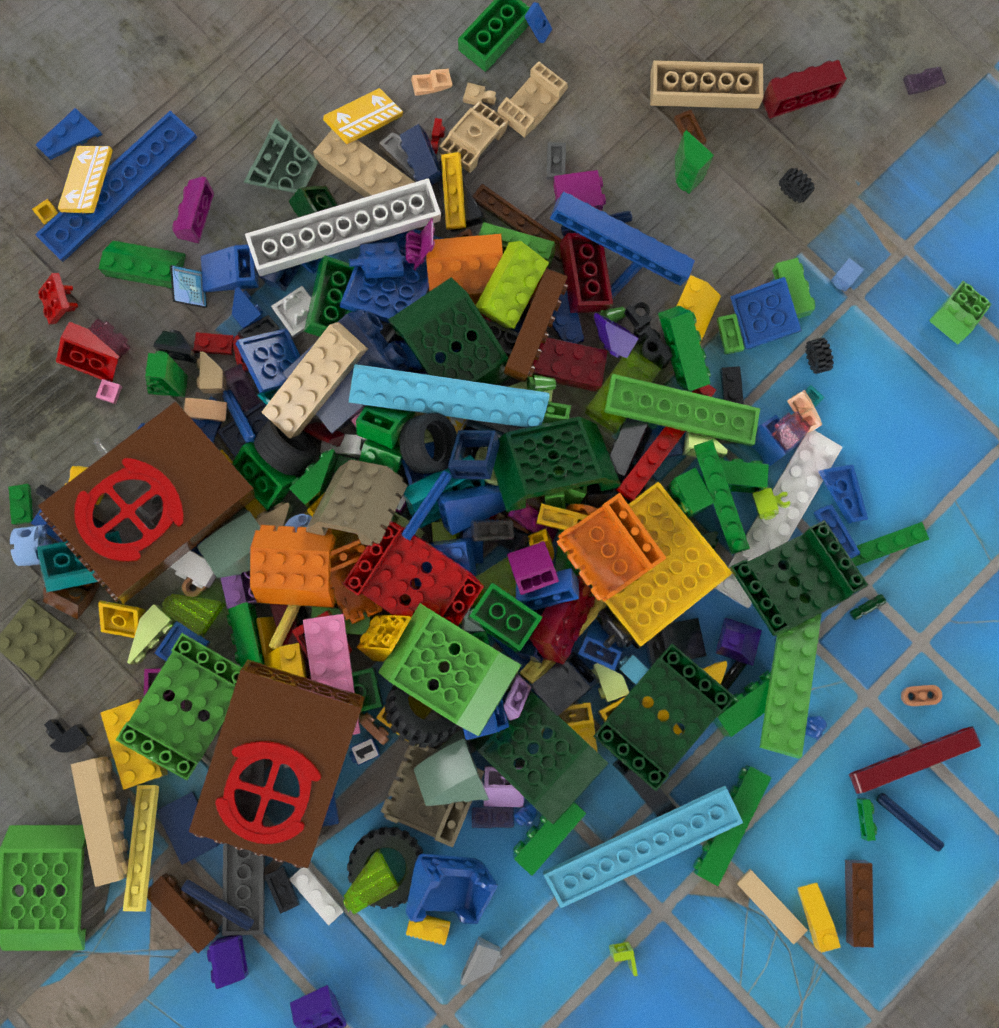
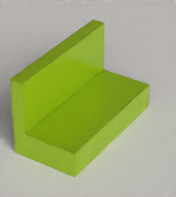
(623, 952)

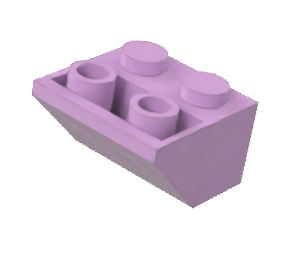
(500, 791)

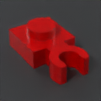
(437, 133)

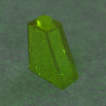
(192, 612)
(371, 884)

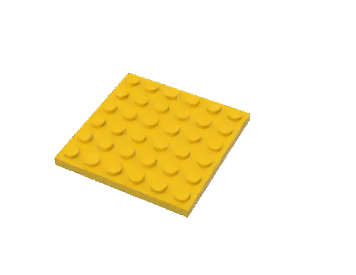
(675, 583)

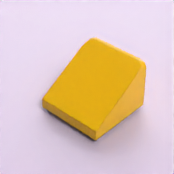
(45, 211)

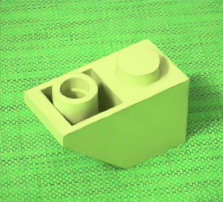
(611, 683)

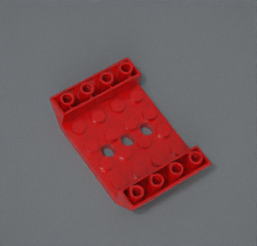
(389, 567)

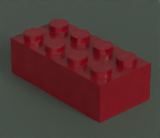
(803, 88)
(586, 274)
(571, 364)
(561, 625)

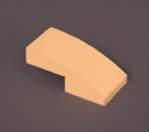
(431, 83)
(805, 407)
(205, 409)

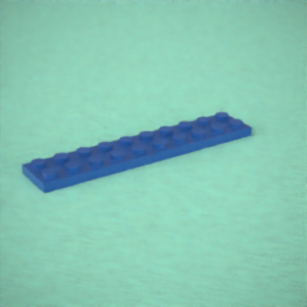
(121, 183)

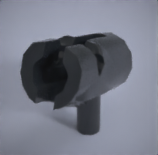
(615, 630)

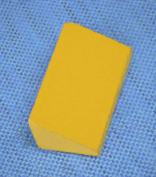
(266, 630)

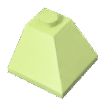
(693, 439)

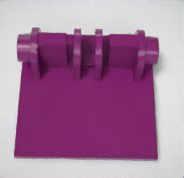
(419, 245)

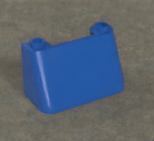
(450, 886)

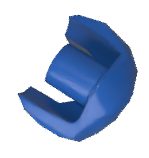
(815, 727)
(525, 815)

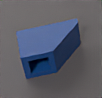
(243, 310)

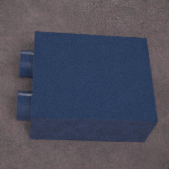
(366, 327)

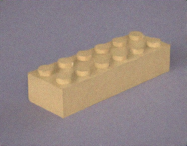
(706, 84)
(358, 166)
(314, 379)
(101, 820)

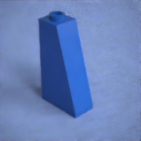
(464, 505)

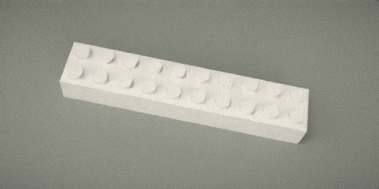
(343, 227)

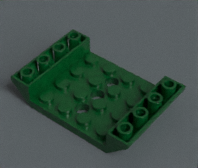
(446, 317)
(528, 472)
(817, 565)
(645, 741)
(555, 773)

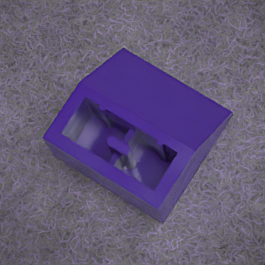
(227, 960)
(318, 1010)

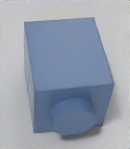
(847, 275)

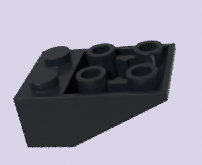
(683, 634)
(565, 684)

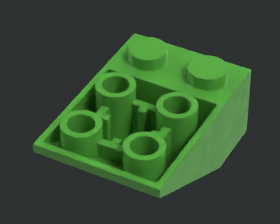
(960, 312)

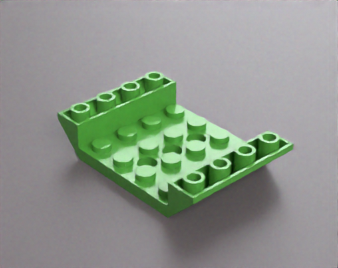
(475, 676)
(166, 731)
(48, 858)

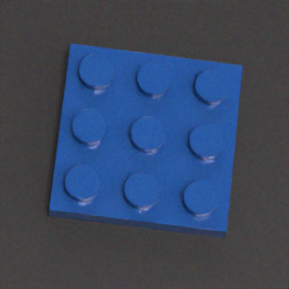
(766, 313)
(268, 357)

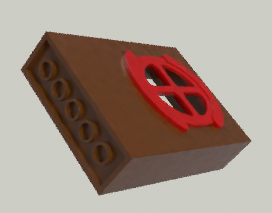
(183, 468)
(293, 725)

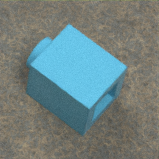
(632, 669)

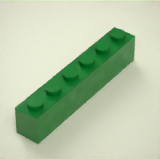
(722, 496)
(722, 847)

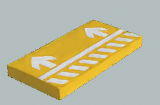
(363, 116)
(85, 179)

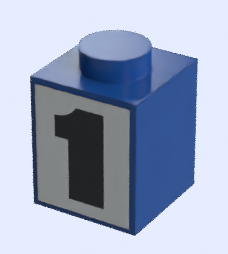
(364, 751)

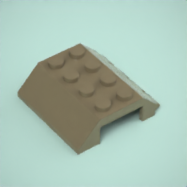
(359, 501)
(409, 808)

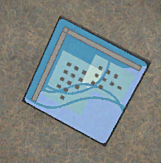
(187, 286)

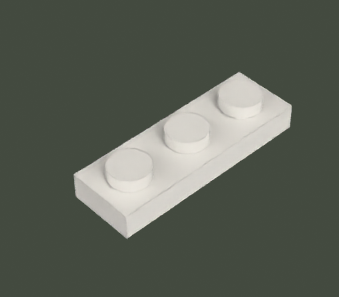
(317, 895)

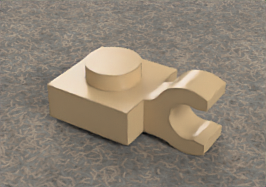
(477, 93)

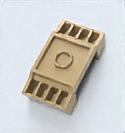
(533, 99)
(474, 134)

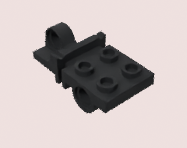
(649, 338)

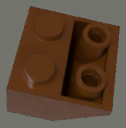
(71, 600)

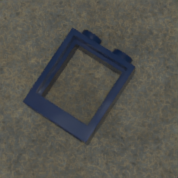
(473, 468)

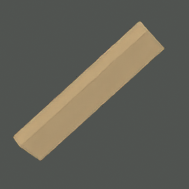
(771, 906)

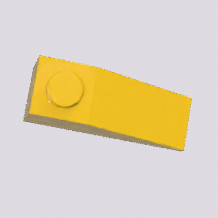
(818, 918)

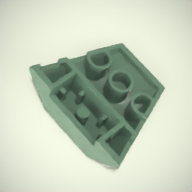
(281, 162)
(229, 545)
(450, 774)

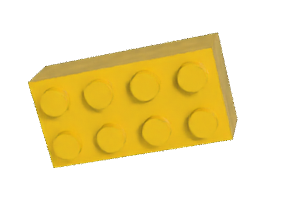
(131, 766)

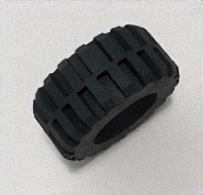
(410, 725)
(386, 838)

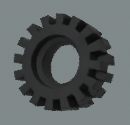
(796, 185)
(819, 355)

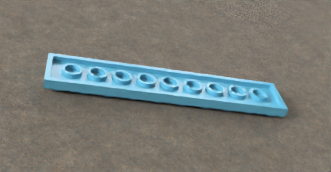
(447, 396)
(642, 847)

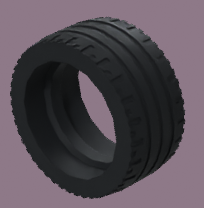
(413, 444)
(283, 453)

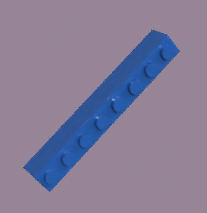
(622, 239)

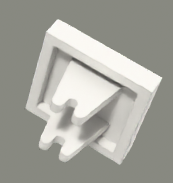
(293, 310)

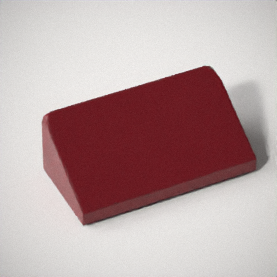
(321, 432)

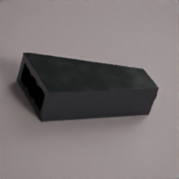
(473, 213)
(655, 800)

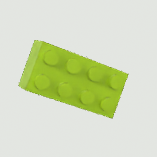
(512, 284)

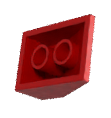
(86, 353)

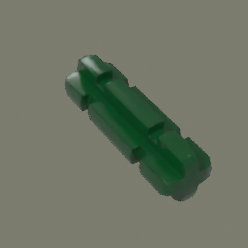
(867, 607)

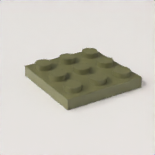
(34, 639)

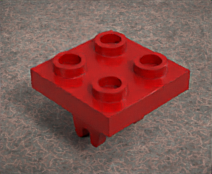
(54, 298)

